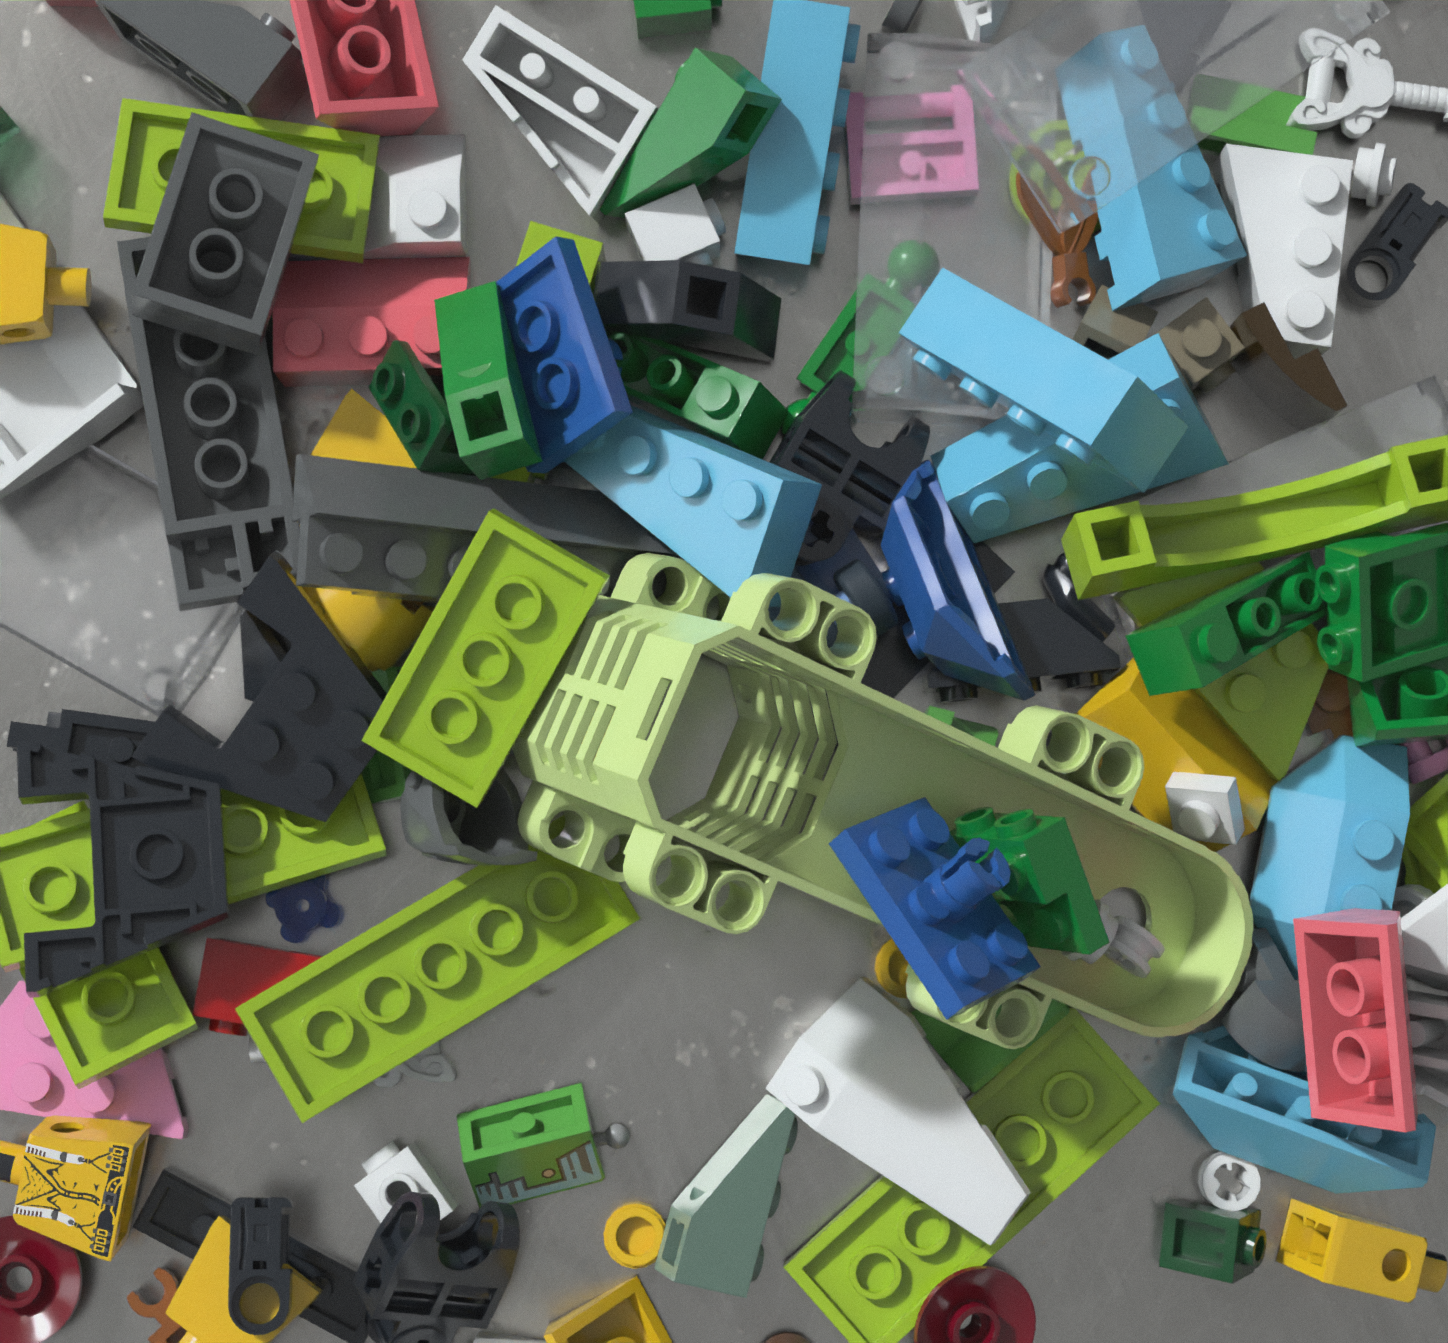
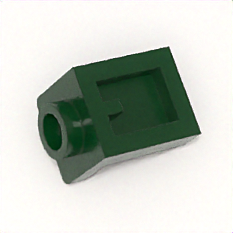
(1211, 1241)

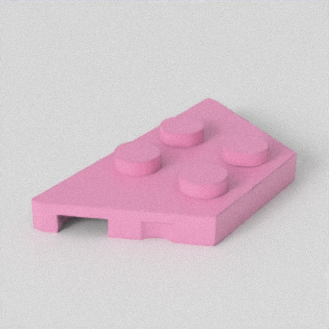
(40, 1085)

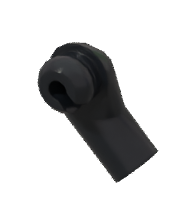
(1084, 611)

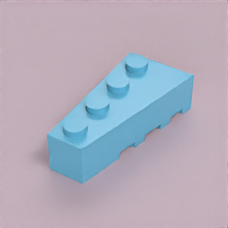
(792, 153)
(1167, 233)
(1043, 380)
(1015, 479)
(702, 498)

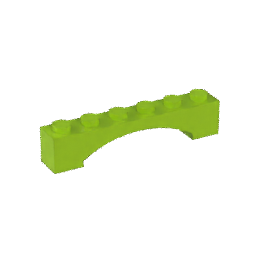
(1159, 543)

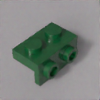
(417, 410)

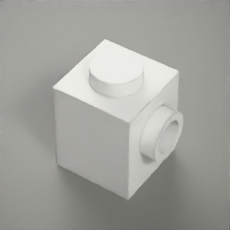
(677, 228)
(399, 1172)

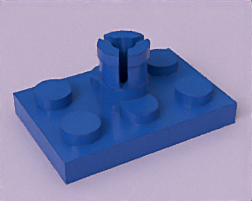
(562, 352)
(938, 903)

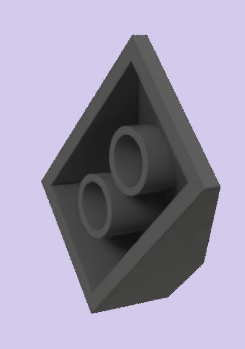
(216, 50)
(223, 234)

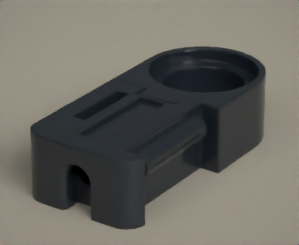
(1394, 243)
(257, 1256)

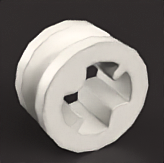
(1133, 947)
(1209, 1184)

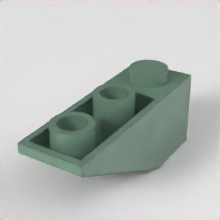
(723, 1212)

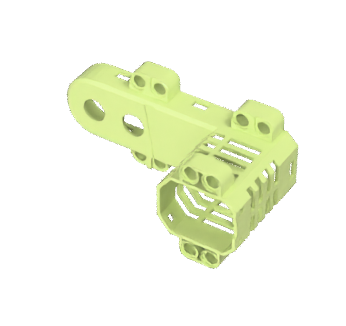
(881, 763)

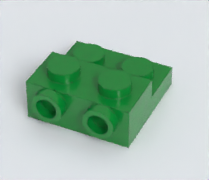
(1385, 602)
(1047, 883)

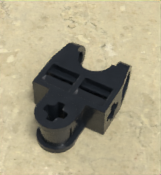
(854, 477)
(431, 1283)

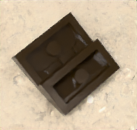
(1293, 388)

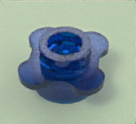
(297, 923)

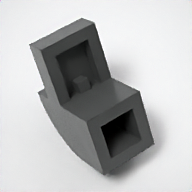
(1268, 1008)

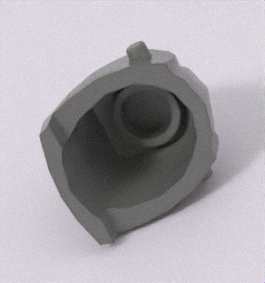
(459, 832)

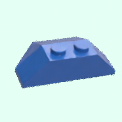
(947, 591)

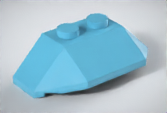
(1331, 838)
(1268, 1121)

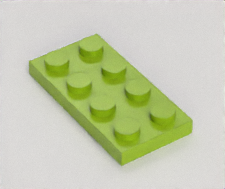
(337, 202)
(485, 657)
(114, 1013)

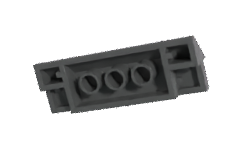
(212, 454)
(408, 529)

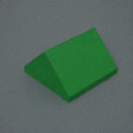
(1401, 706)

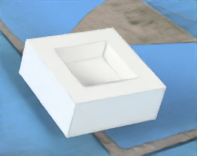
(1205, 807)

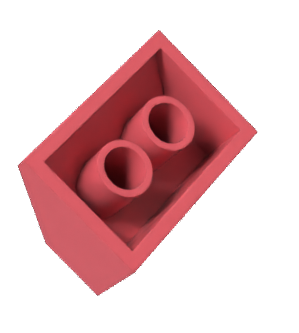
(366, 64)
(343, 315)
(1356, 1018)

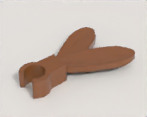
(1070, 263)

